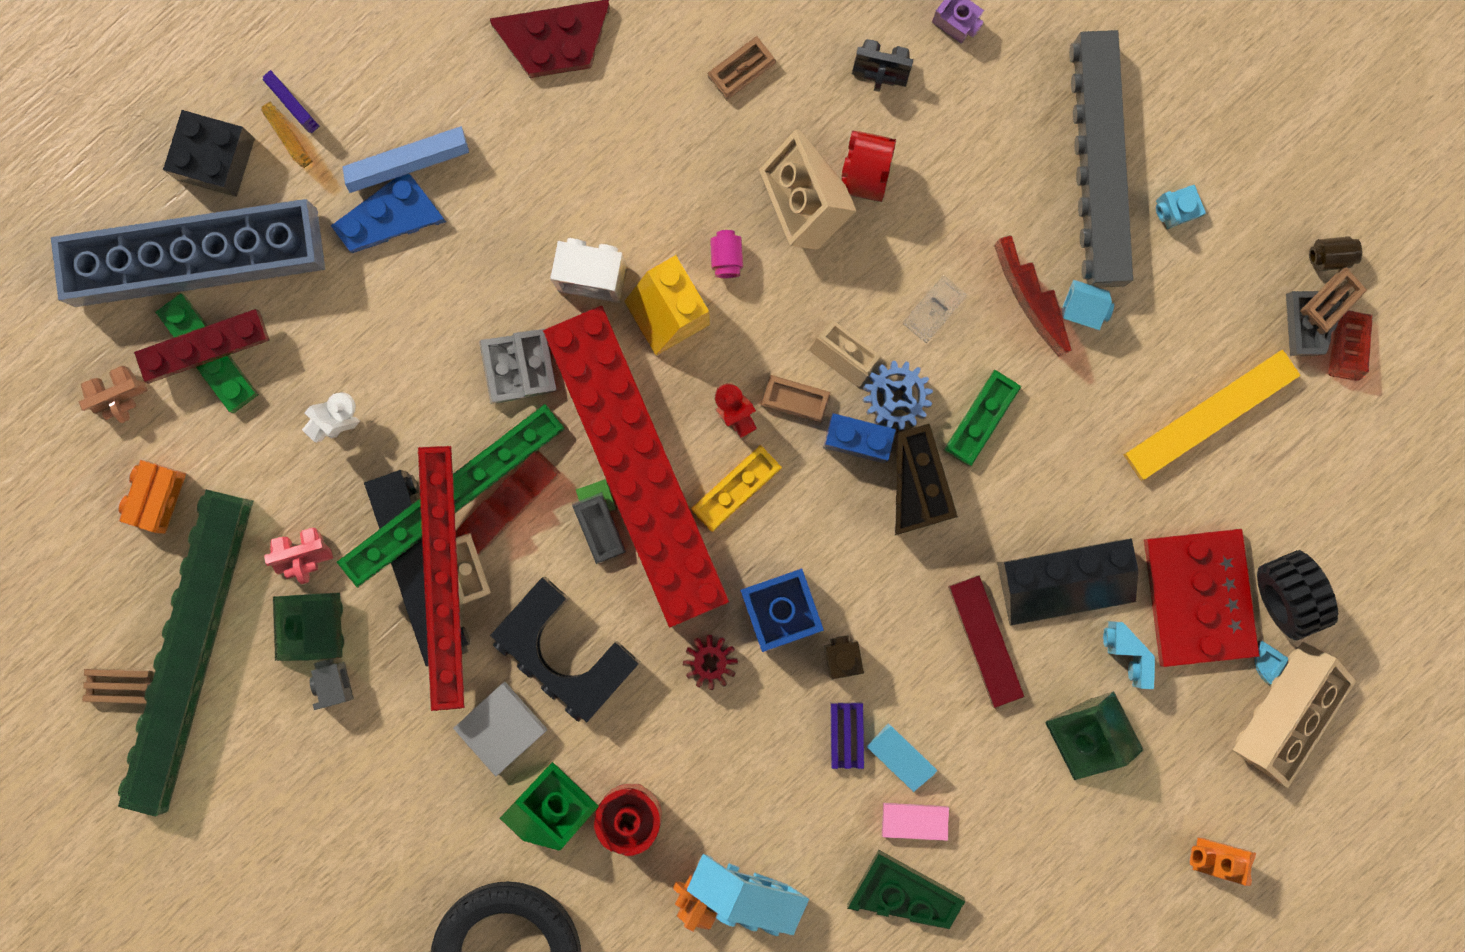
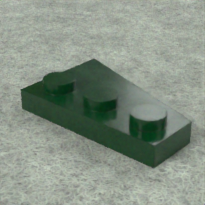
(904, 892)

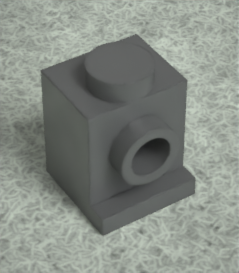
(330, 684)

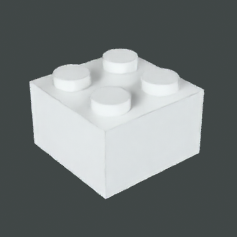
(588, 270)

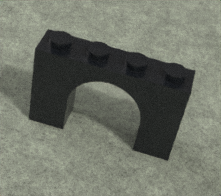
(521, 637)

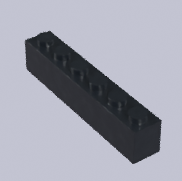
(389, 498)

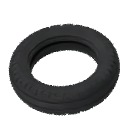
(507, 899)

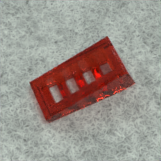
(1351, 365)

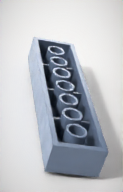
(187, 253)

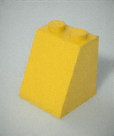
(667, 306)

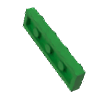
(221, 374)

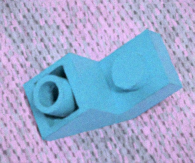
(1122, 641)

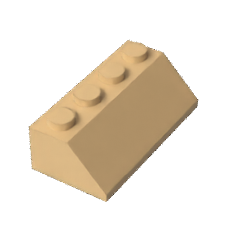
(1294, 713)

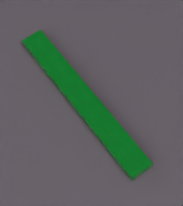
(468, 484)

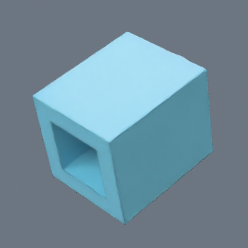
(1087, 305)

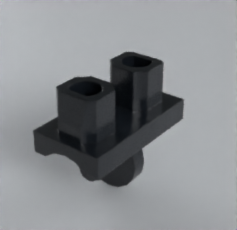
(881, 66)

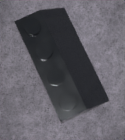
(1069, 581)

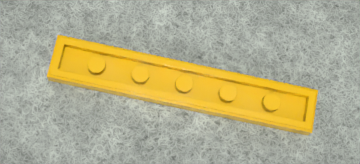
(1211, 415)

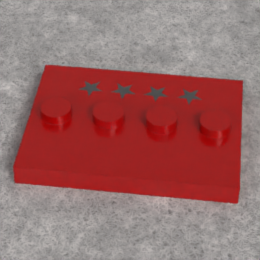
(1201, 598)

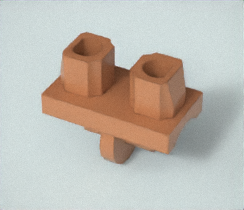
(124, 388)

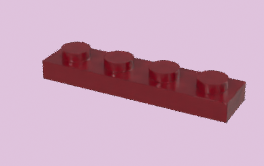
(201, 346)

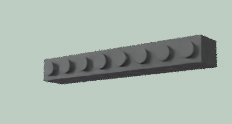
(1102, 159)

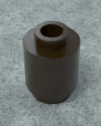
(1335, 253)

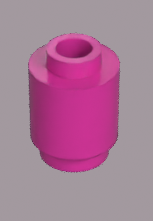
(726, 254)

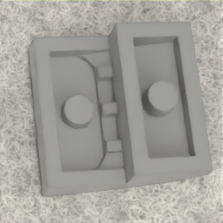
(517, 366)
(500, 728)

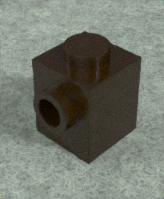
(843, 657)

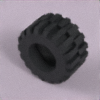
(1297, 595)

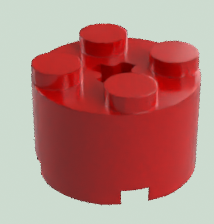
(868, 165)
(621, 836)

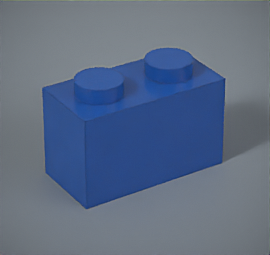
(859, 438)

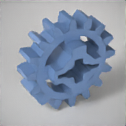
(908, 405)

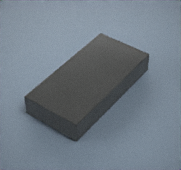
(599, 528)

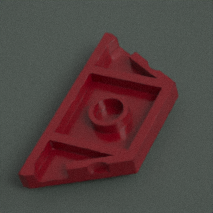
(554, 38)

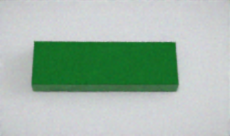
(982, 418)

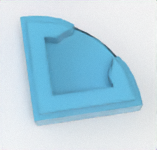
(1269, 662)

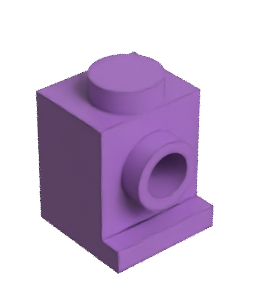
(954, 25)

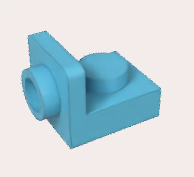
(1179, 206)

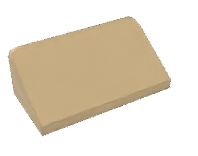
(845, 353)
(471, 577)

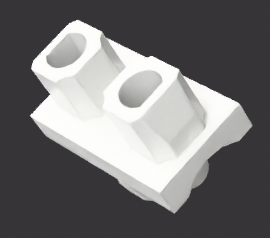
(331, 417)

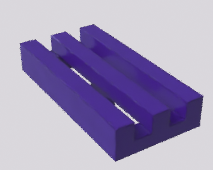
(290, 102)
(847, 763)

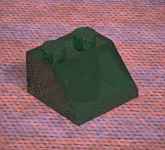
(307, 627)
(1095, 736)

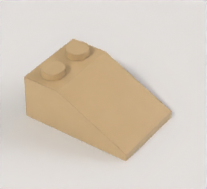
(805, 193)

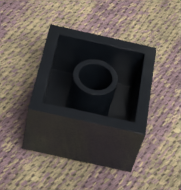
(209, 153)

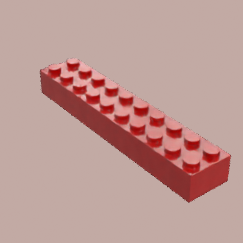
(636, 466)

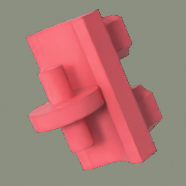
(300, 559)

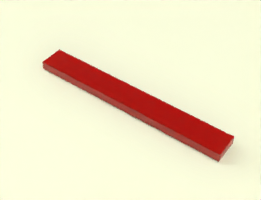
(441, 578)

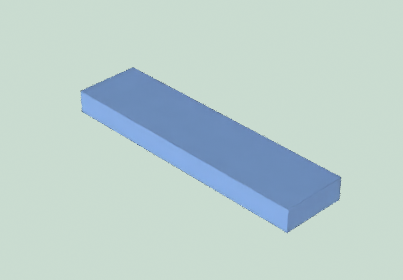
(405, 159)

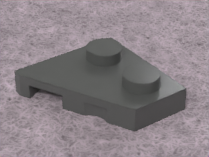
(1304, 337)

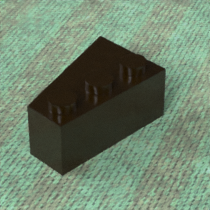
(921, 482)

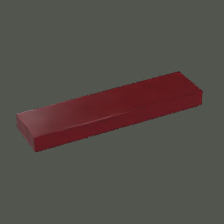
(986, 641)

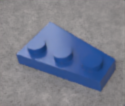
(388, 213)

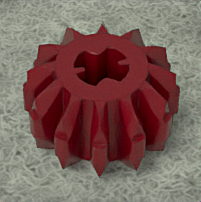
(720, 664)

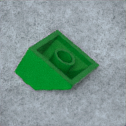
(549, 810)

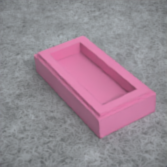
(915, 821)

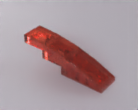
(1038, 306)
(508, 501)

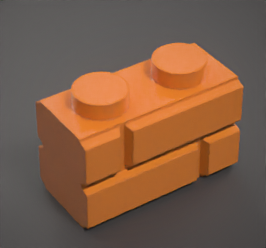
(151, 496)

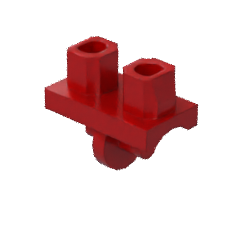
(735, 409)

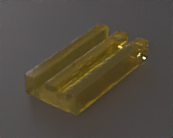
(286, 135)

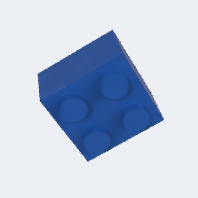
(782, 610)

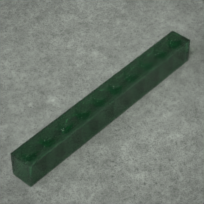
(185, 653)

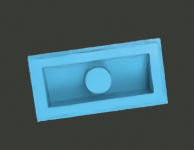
(901, 758)

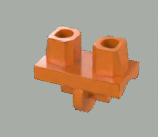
(1222, 861)
(692, 910)

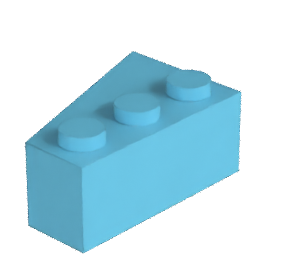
(747, 899)

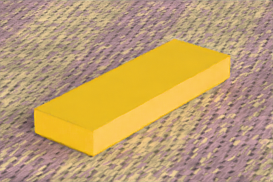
(736, 488)

